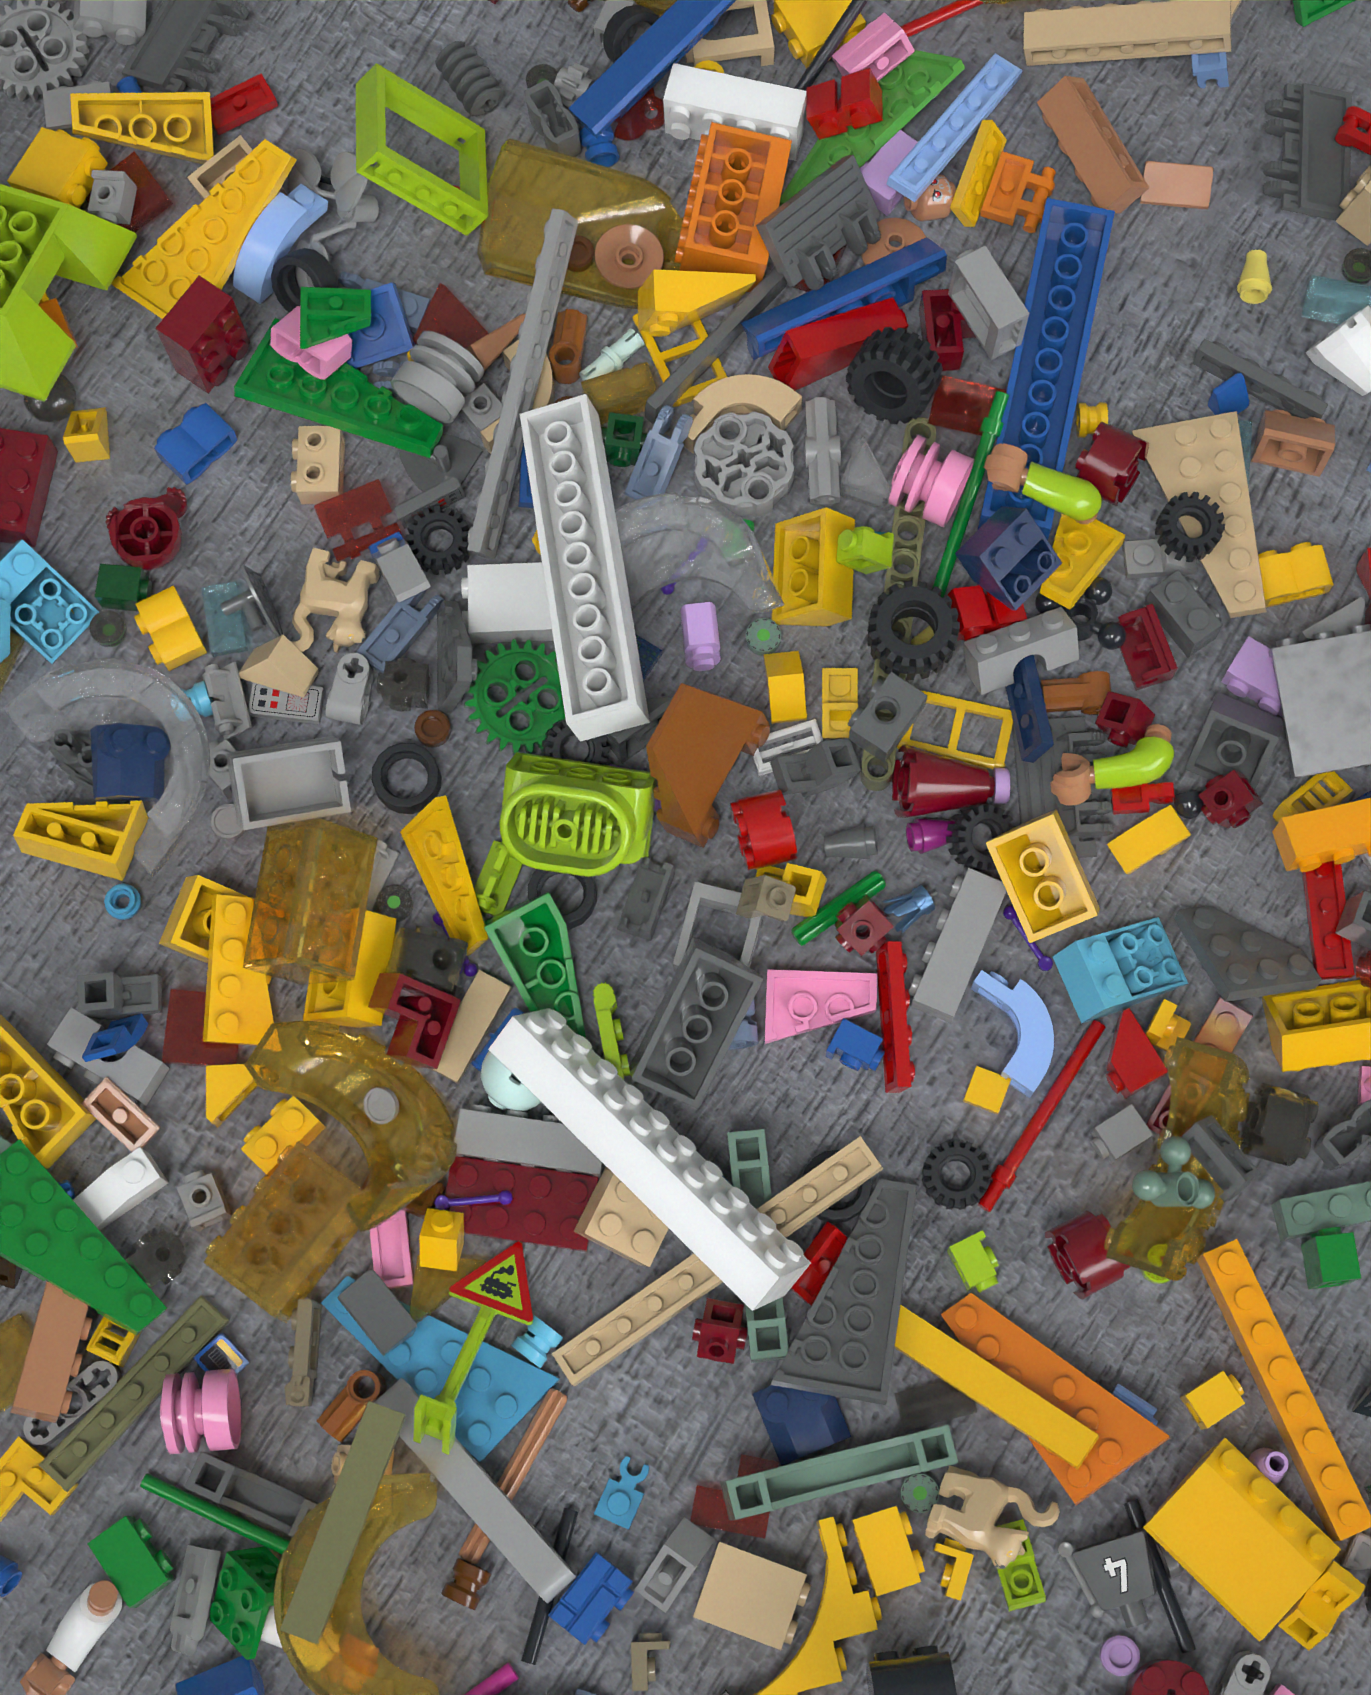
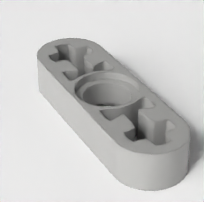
(89, 1377)

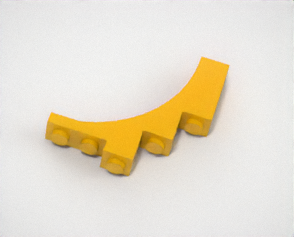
(837, 1617)

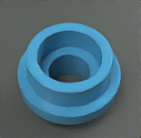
(118, 892)

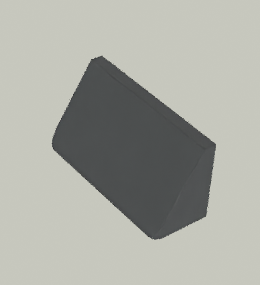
(378, 1312)

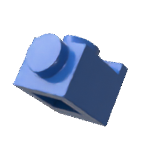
(856, 1047)

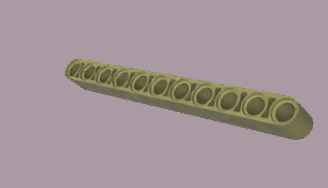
(909, 554)

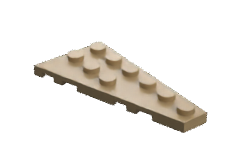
(1209, 459)

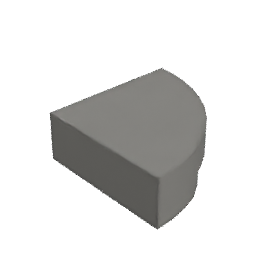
(1358, 1553)

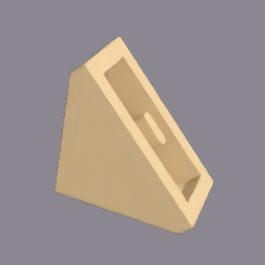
(280, 667)

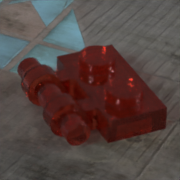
(353, 510)

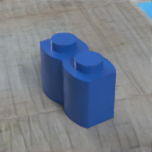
(195, 443)

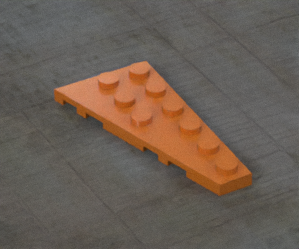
(1122, 1431)

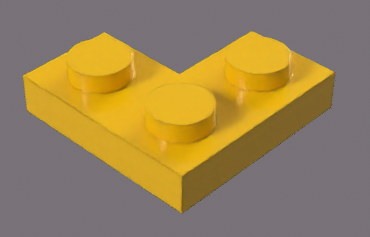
(22, 1474)

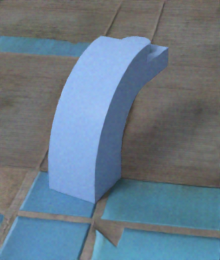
(273, 237)
(1032, 1026)

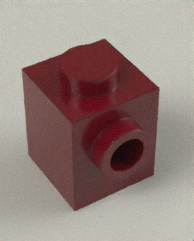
(1124, 719)

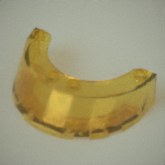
(336, 1074)
(1202, 1085)
(346, 1656)

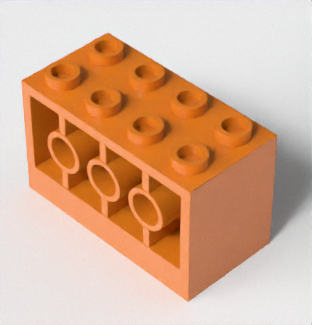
(731, 191)

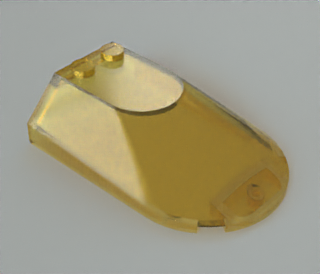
(535, 180)

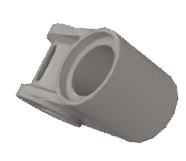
(350, 696)
(1235, 1681)

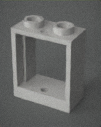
(988, 302)
(721, 900)

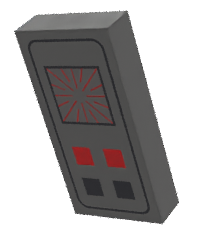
(439, 495)

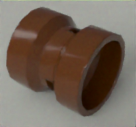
(467, 1581)

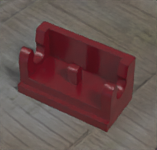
(1146, 648)

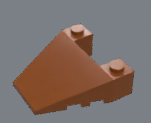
(695, 753)

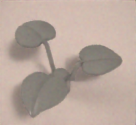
(350, 201)

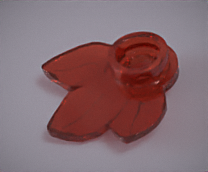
(636, 123)

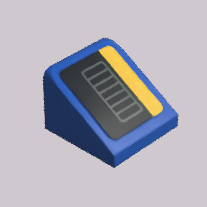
(221, 1355)

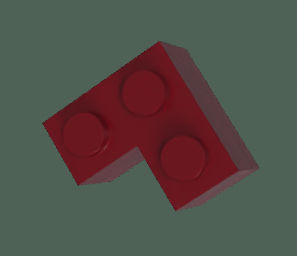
(943, 327)
(422, 1016)

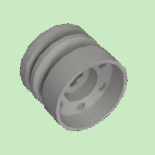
(437, 376)

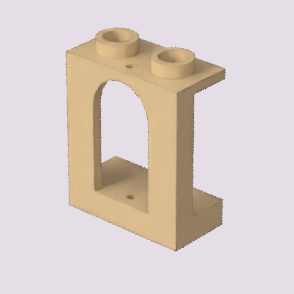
(739, 47)

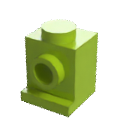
(865, 550)
(974, 1262)

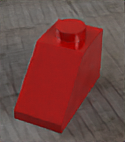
(1132, 1058)

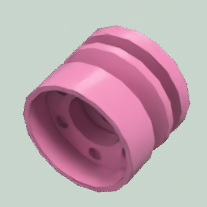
(930, 480)
(193, 1411)

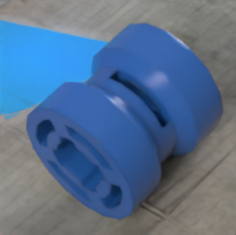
(600, 149)

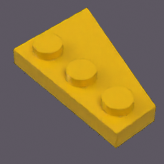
(1083, 554)

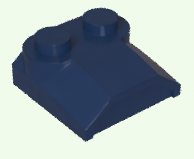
(128, 761)
(800, 1421)

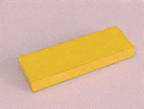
(978, 173)

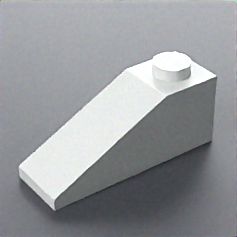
(121, 1188)

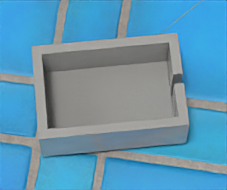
(288, 782)

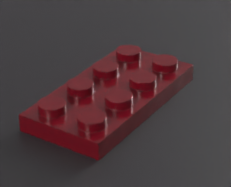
(542, 1208)

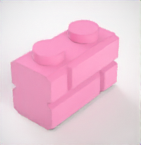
(876, 47)

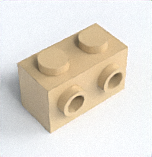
(319, 463)

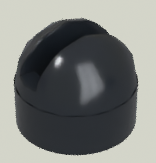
(1188, 804)

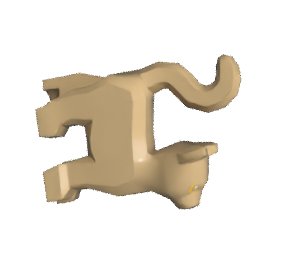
(332, 597)
(982, 1506)

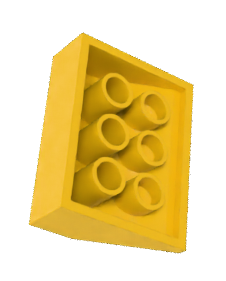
(1241, 1538)

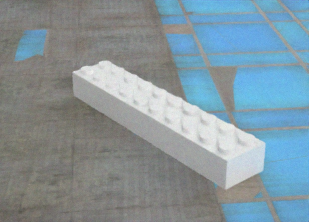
(583, 569)
(650, 1157)

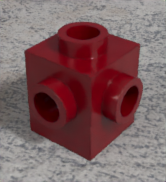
(1229, 800)
(862, 913)
(718, 1338)

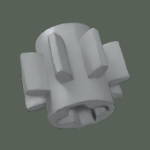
(572, 83)

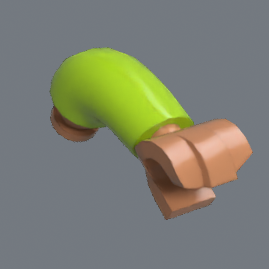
(1047, 486)
(1139, 766)

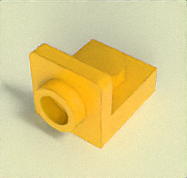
(1166, 1026)
(955, 1575)

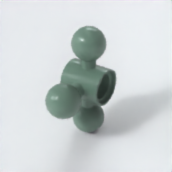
(1174, 1187)

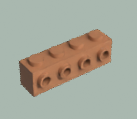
(1092, 145)
(52, 1356)

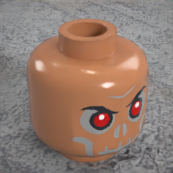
(934, 201)

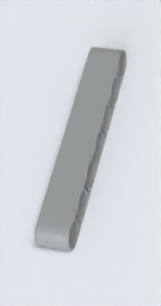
(484, 1501)

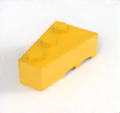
(83, 836)

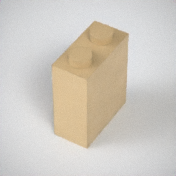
(752, 1596)

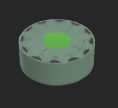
(763, 636)
(919, 1493)

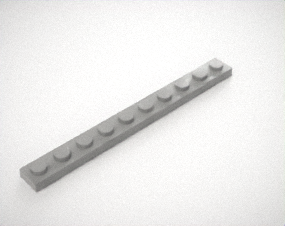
(523, 383)

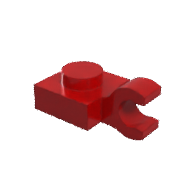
(1137, 798)

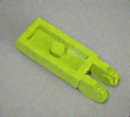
(610, 1028)

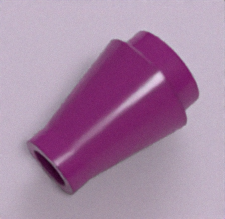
(927, 834)

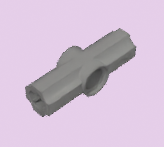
(822, 451)

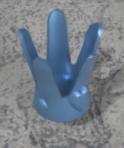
(917, 903)

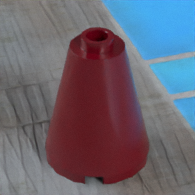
(937, 783)

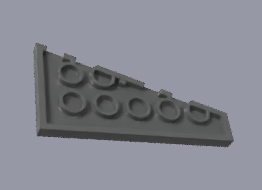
(854, 1320)

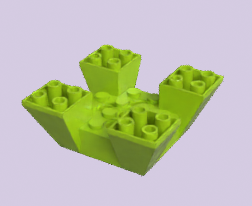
(36, 244)

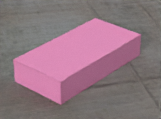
(393, 1252)

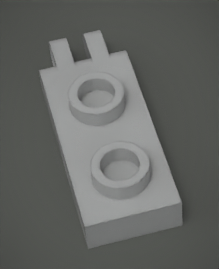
(194, 1598)

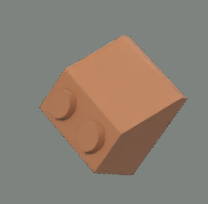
(1294, 442)

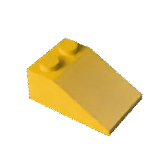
(679, 298)
(191, 918)

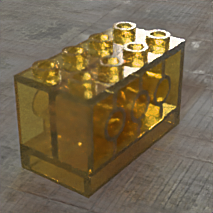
(310, 902)
(294, 1258)

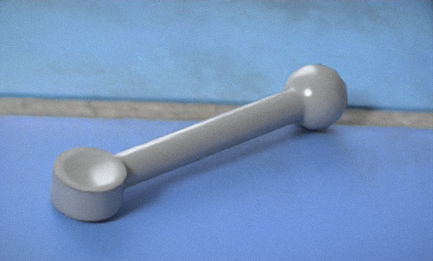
(1065, 1550)

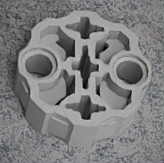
(765, 469)

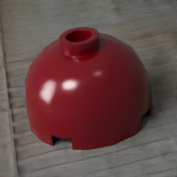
(146, 533)

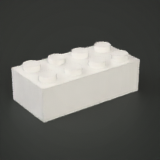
(703, 96)

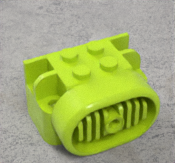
(575, 814)

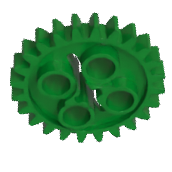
(501, 672)

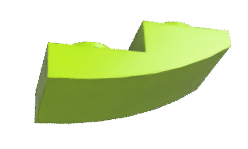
(1021, 1578)

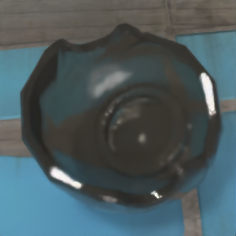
(57, 405)

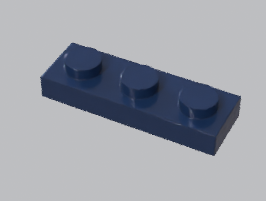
(1029, 711)

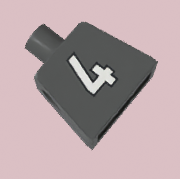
(1120, 1574)

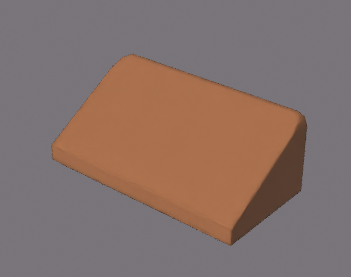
(1177, 185)
(120, 1115)

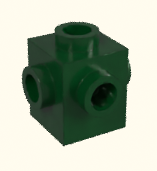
(623, 439)

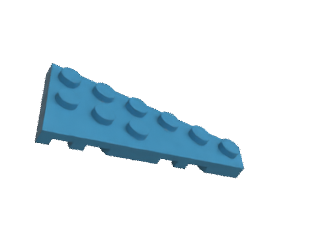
(494, 1394)

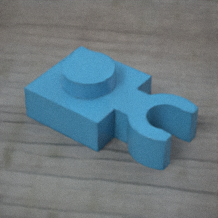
(620, 1499)

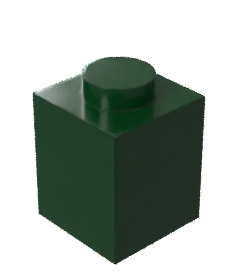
(121, 587)

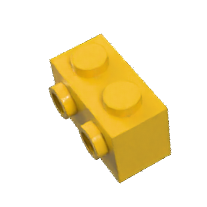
(286, 1127)
(887, 1550)

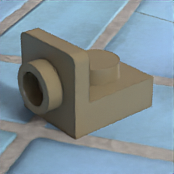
(766, 898)
(642, 1666)

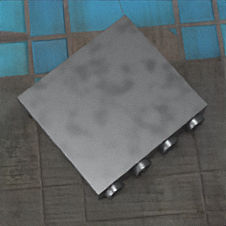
(1325, 700)

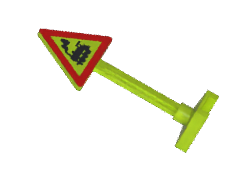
(497, 1289)

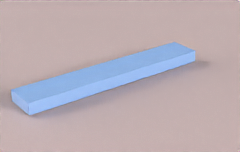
(954, 127)

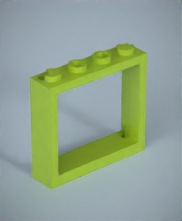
(403, 177)

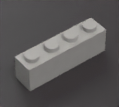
(958, 946)
(523, 1141)

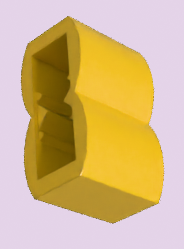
(1294, 574)
(170, 629)

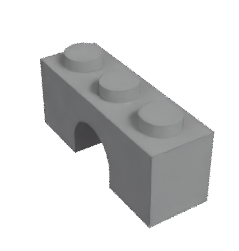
(994, 655)
(135, 1073)

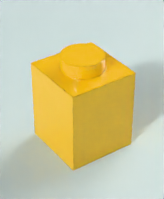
(441, 1239)
(1213, 1399)

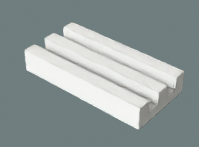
(764, 768)

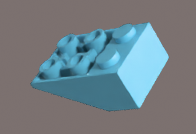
(41, 602)
(1119, 969)

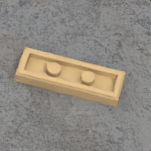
(472, 1024)

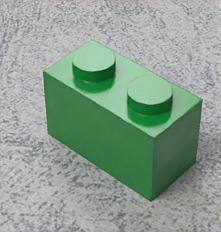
(1330, 1259)
(132, 1560)

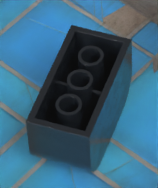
(921, 1674)

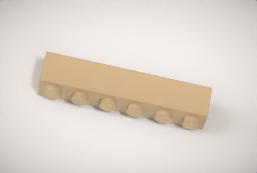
(1127, 31)

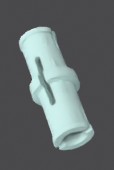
(613, 356)

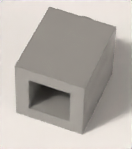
(1120, 1134)

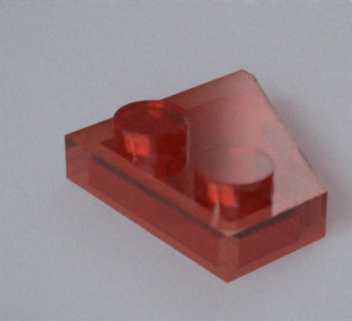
(450, 318)

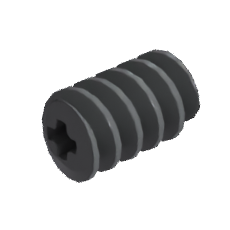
(469, 78)

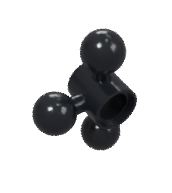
(1110, 634)

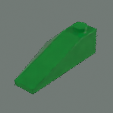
(538, 957)

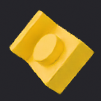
(808, 885)
(1321, 1605)

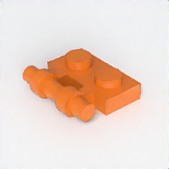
(1008, 187)

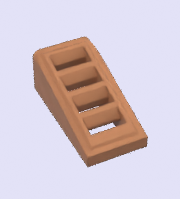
(493, 344)

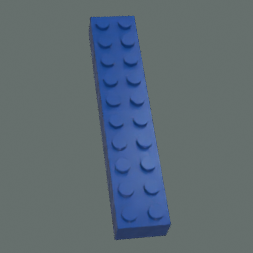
(1054, 345)

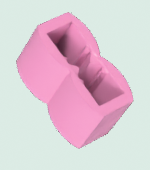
(316, 360)

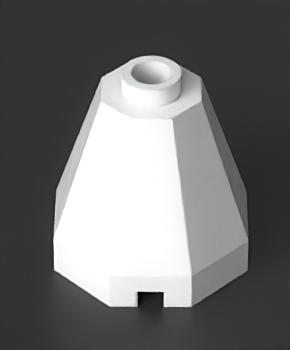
(1347, 352)

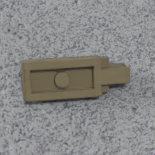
(304, 1355)

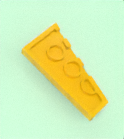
(443, 868)
(236, 997)

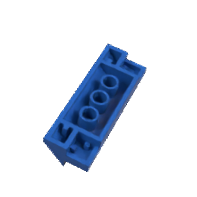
(646, 62)
(882, 279)

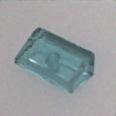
(1334, 299)

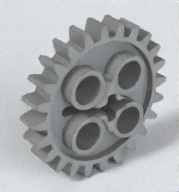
(55, 37)

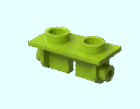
(496, 879)

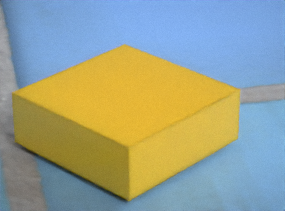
(986, 1090)

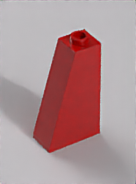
(830, 343)

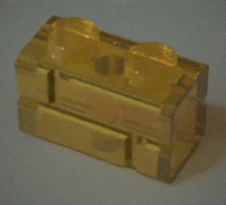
(620, 391)

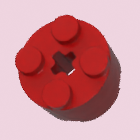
(764, 830)

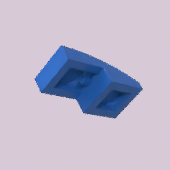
(117, 1038)

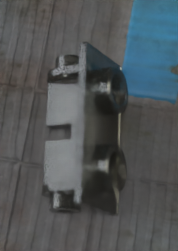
(932, 1405)

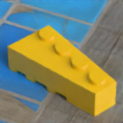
(152, 122)
(37, 1099)

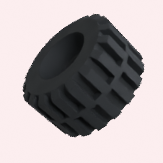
(905, 358)
(918, 603)

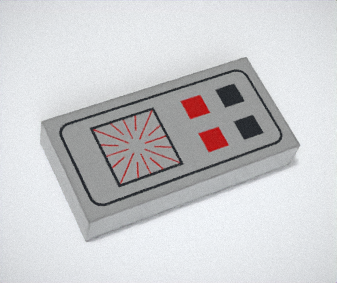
(280, 705)

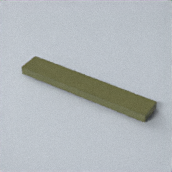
(133, 1394)
(343, 1523)

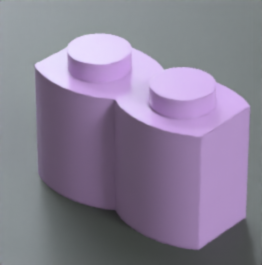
(700, 635)

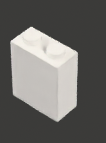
(506, 603)

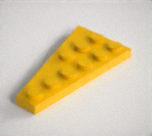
(208, 234)

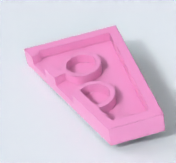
(814, 1000)

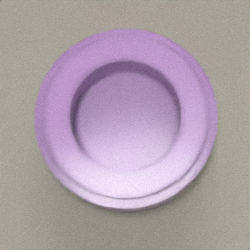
(1002, 786)
(1119, 1655)

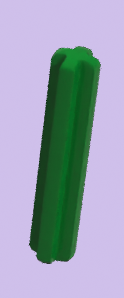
(826, 915)

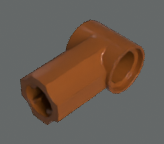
(568, 345)
(1075, 694)
(349, 1405)

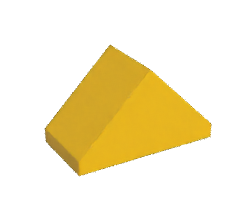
(87, 435)
(785, 687)
(226, 1090)

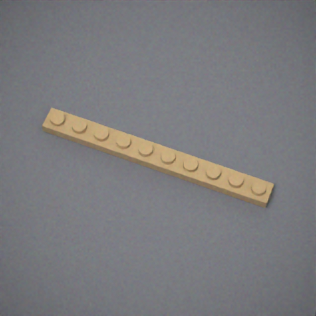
(694, 1279)

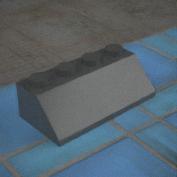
(695, 1023)

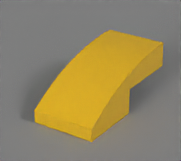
(838, 701)
(1149, 839)

